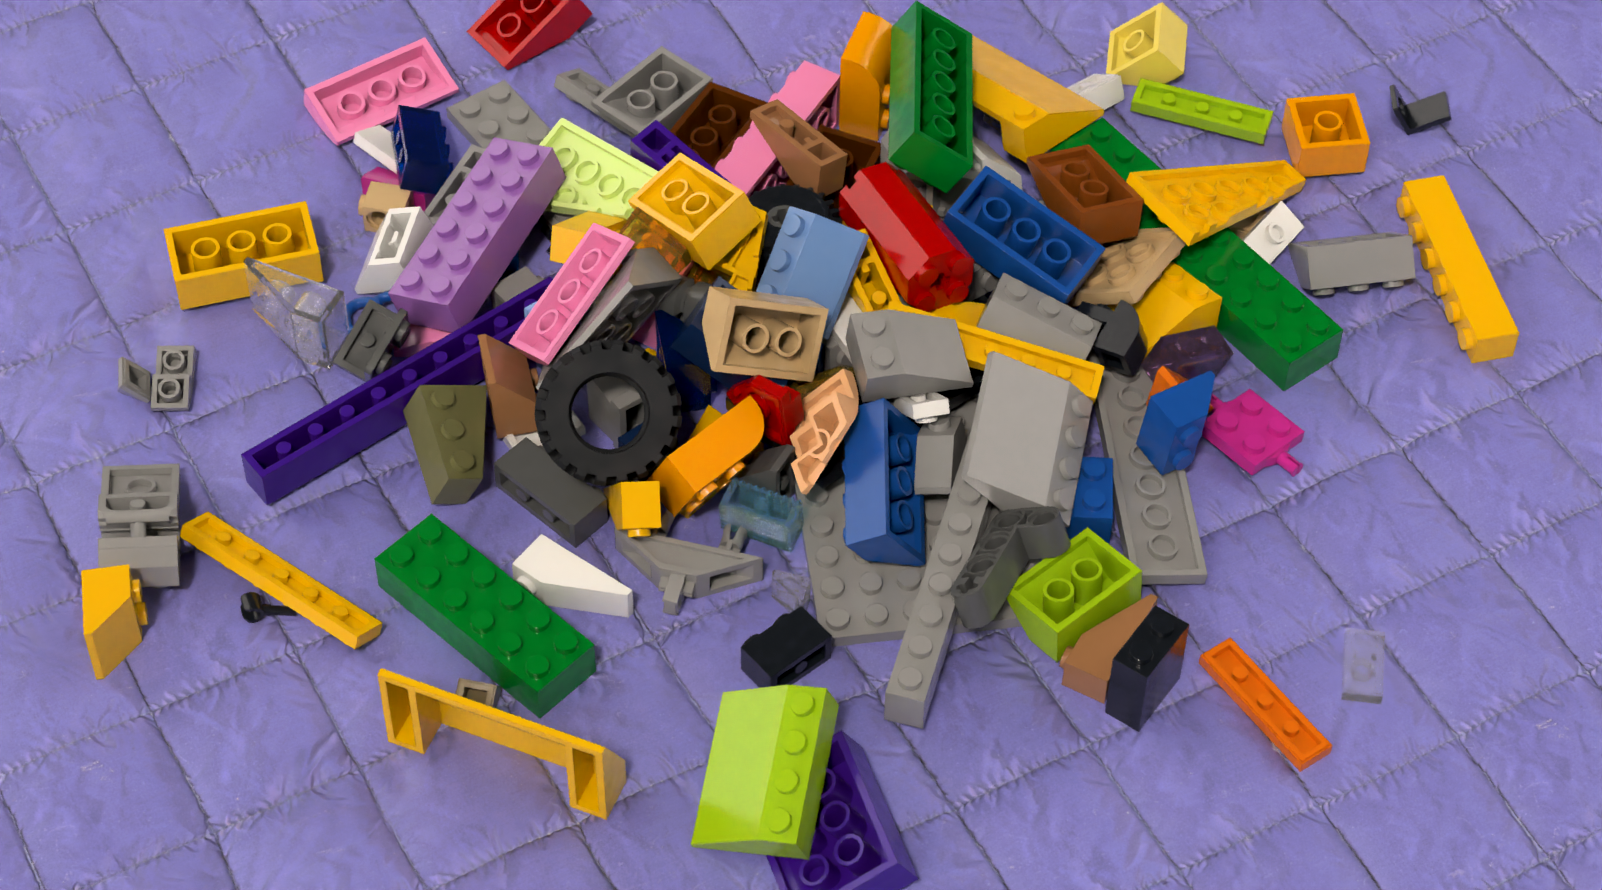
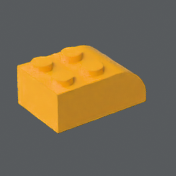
(866, 79)
(709, 458)

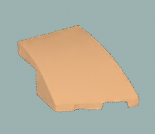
(826, 420)

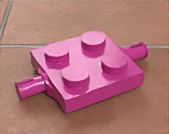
(1253, 433)

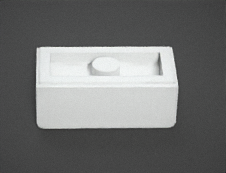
(1100, 89)

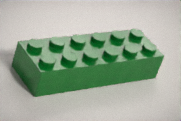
(931, 97)
(486, 615)

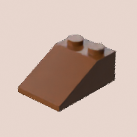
(1087, 193)

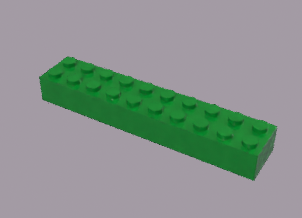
(1259, 307)

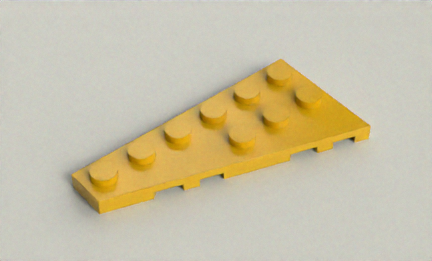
(1211, 198)

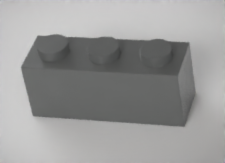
(550, 493)

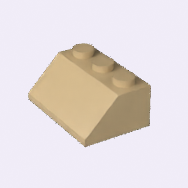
(763, 333)

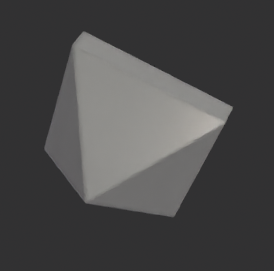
(133, 380)

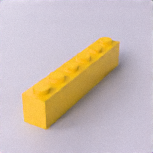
(1457, 269)

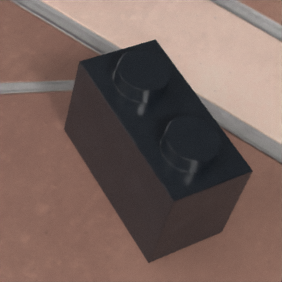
(786, 650)

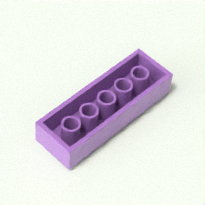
(478, 234)

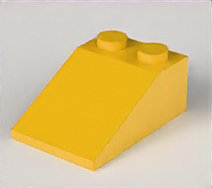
(697, 209)
(1176, 305)

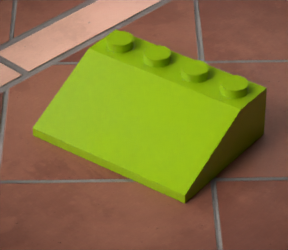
(766, 771)

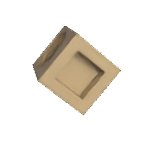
(379, 199)

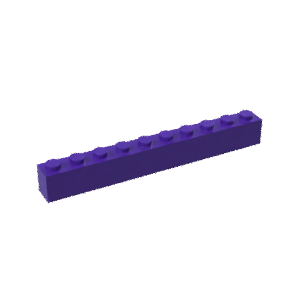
(377, 405)

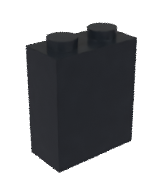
(1146, 668)

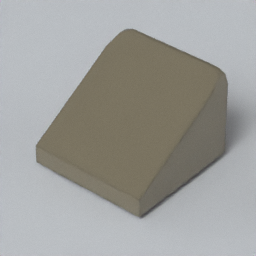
(479, 691)

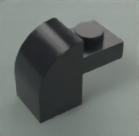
(1121, 338)

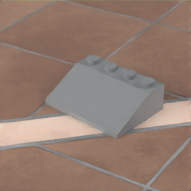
(623, 302)
(1026, 437)

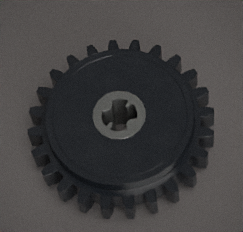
(776, 203)

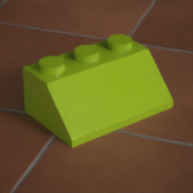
(1074, 592)

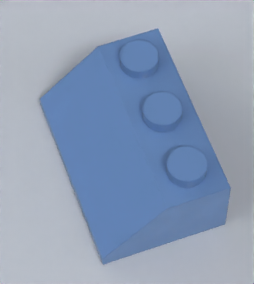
(813, 261)

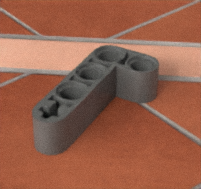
(1001, 557)

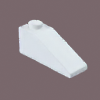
(568, 581)

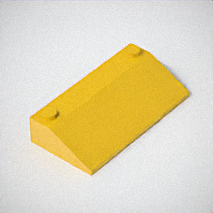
(1030, 106)
(417, 710)

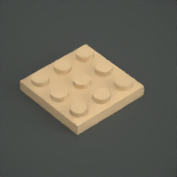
(1129, 267)

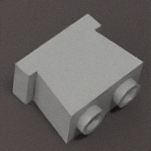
(614, 406)

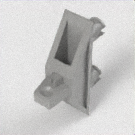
(688, 567)

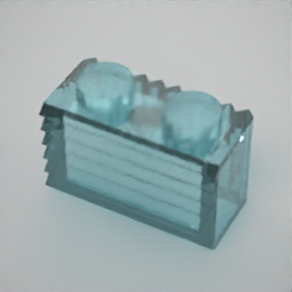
(762, 513)

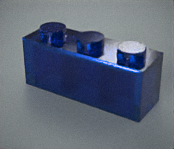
(420, 150)

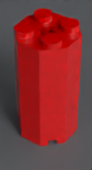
(909, 236)

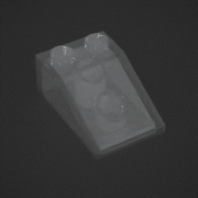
(299, 311)

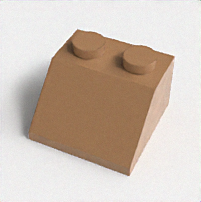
(509, 387)

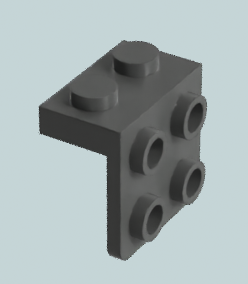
(371, 341)

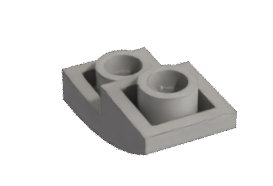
(173, 378)

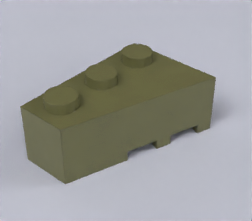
(449, 439)

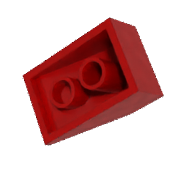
(524, 28)

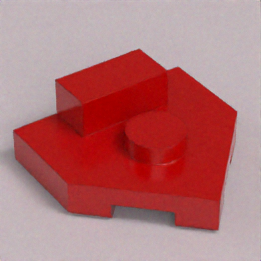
(779, 405)

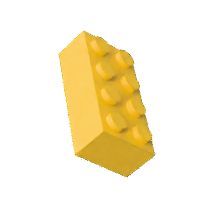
(211, 253)

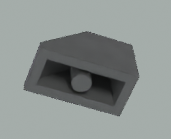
(771, 470)

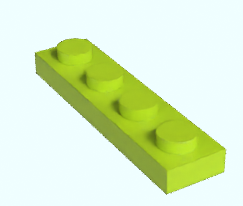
(1201, 111)

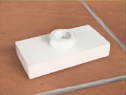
(1273, 232)

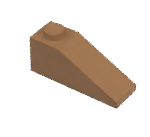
(800, 148)
(1090, 661)

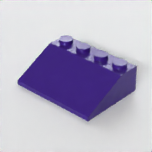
(853, 834)

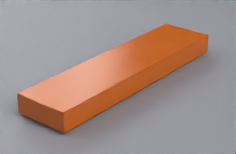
(1265, 704)

